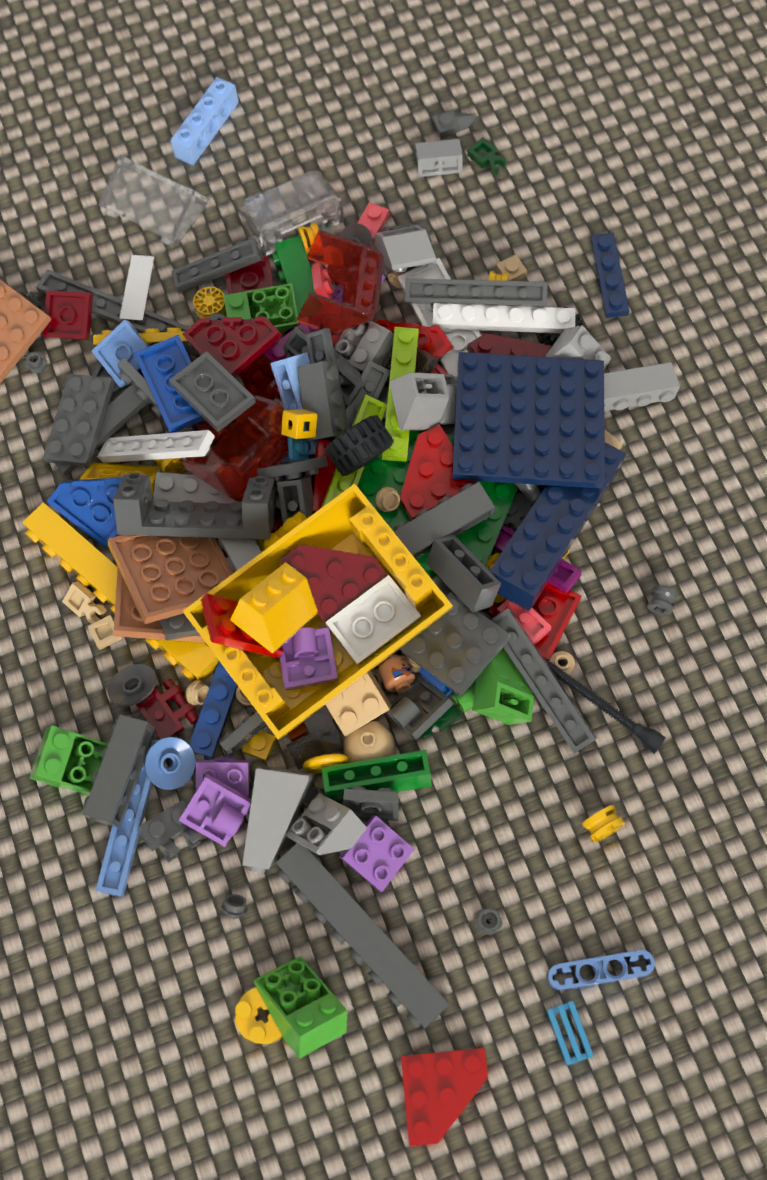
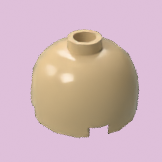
(369, 742)

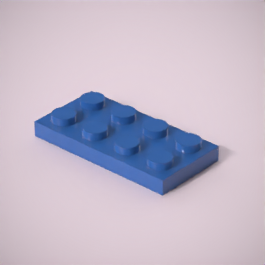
(159, 365)

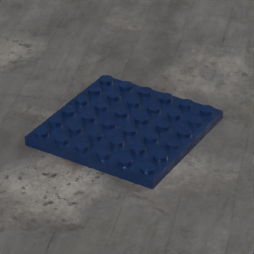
(529, 420)

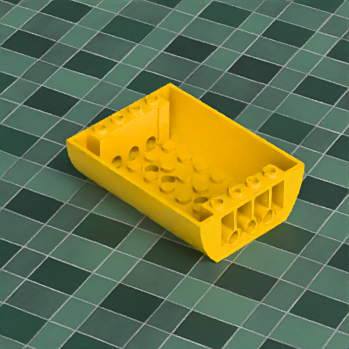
(344, 525)

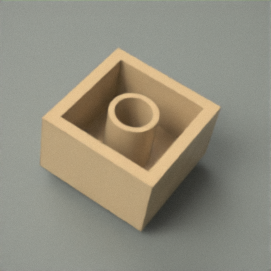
(359, 704)

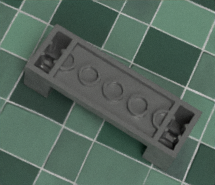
(246, 520)

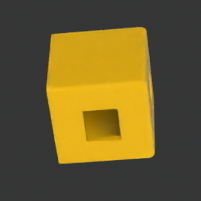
(298, 417)

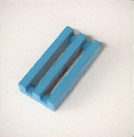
(561, 1010)

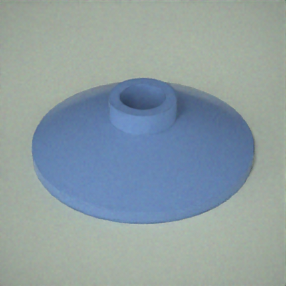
(181, 765)

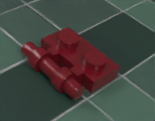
(161, 716)

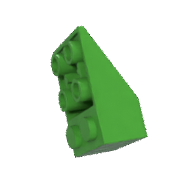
(273, 302)
(503, 692)
(67, 760)
(302, 1006)

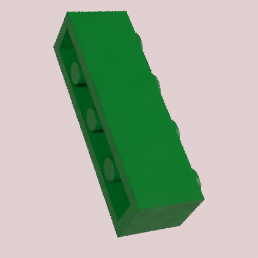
(294, 268)
(394, 772)

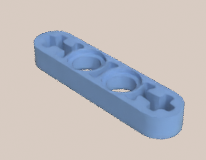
(600, 967)

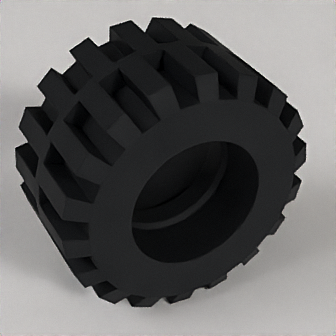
(359, 445)

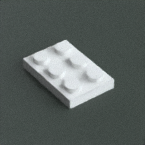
(373, 620)

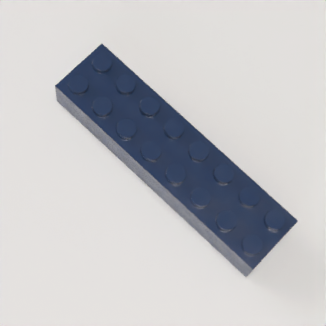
(547, 535)

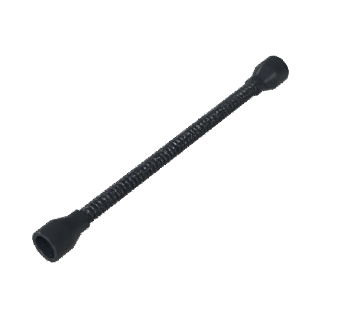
(648, 737)

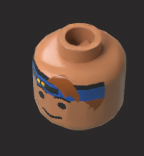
(396, 673)

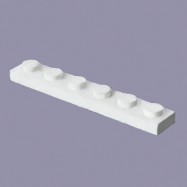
(503, 318)
(156, 446)

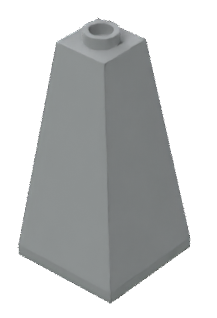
(274, 807)

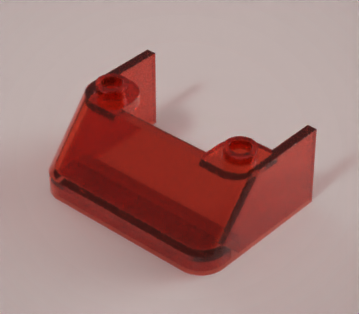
(358, 270)

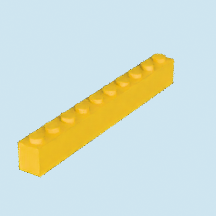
(101, 575)

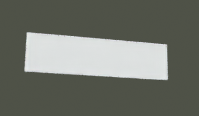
(137, 287)

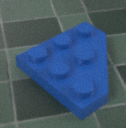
(89, 505)

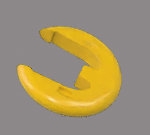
(315, 764)

